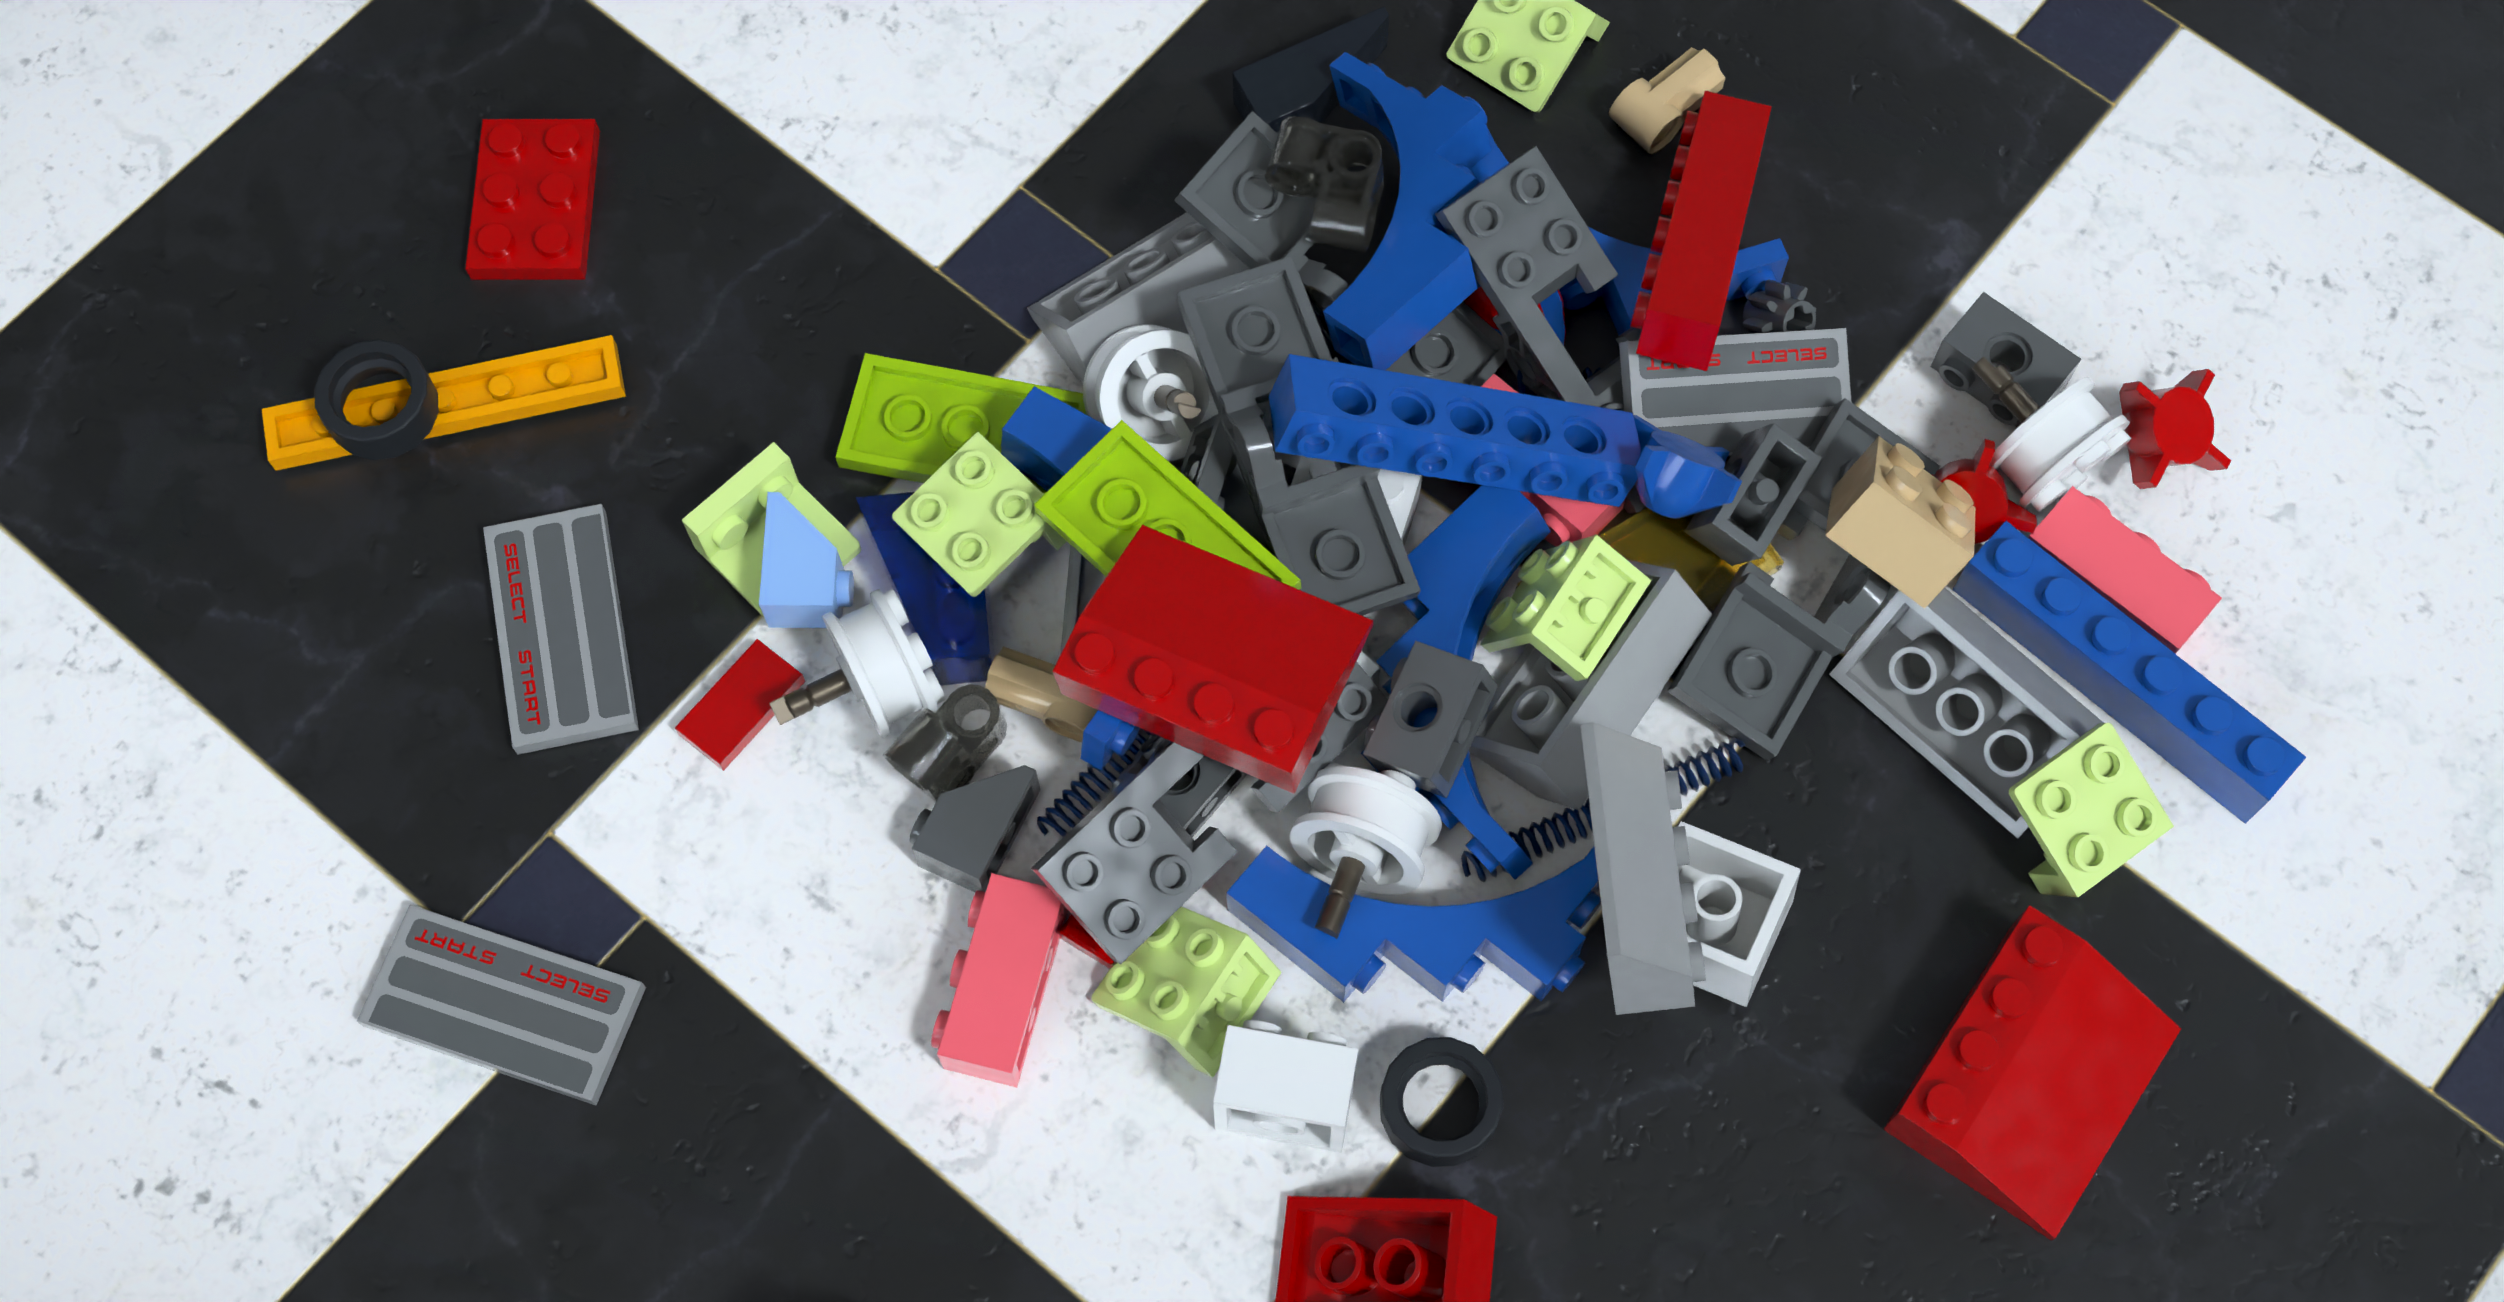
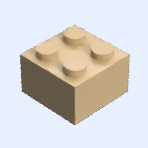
(1902, 521)

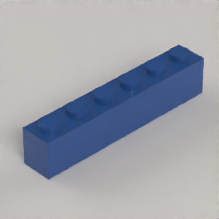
(2128, 673)

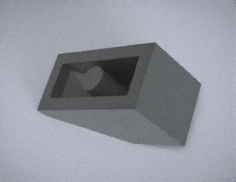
(974, 827)

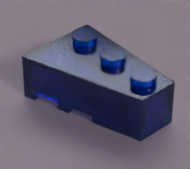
(947, 619)

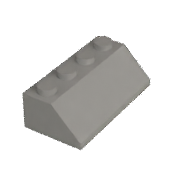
(1132, 290)
(1962, 698)
(1538, 708)
(1638, 873)

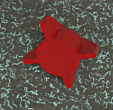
(2170, 428)
(1987, 492)

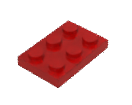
(533, 199)

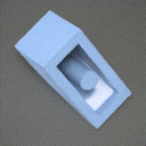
(799, 570)

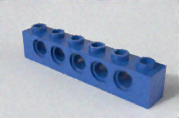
(1453, 431)

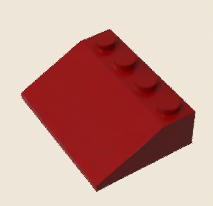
(1212, 657)
(2035, 1073)
(1385, 1250)

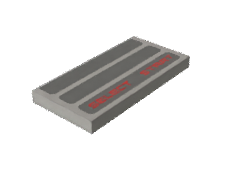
(1748, 385)
(560, 629)
(502, 1004)

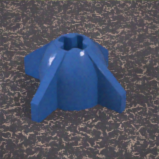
(1680, 474)

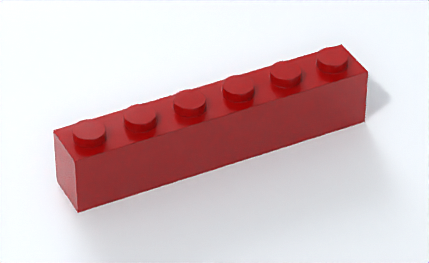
(1704, 231)

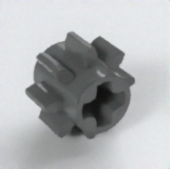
(1779, 309)

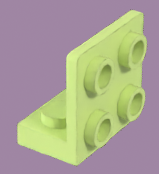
(1524, 44)
(975, 515)
(731, 521)
(1568, 604)
(2088, 812)
(1190, 985)

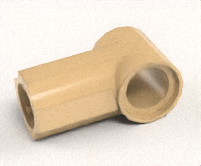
(1657, 108)
(1031, 688)

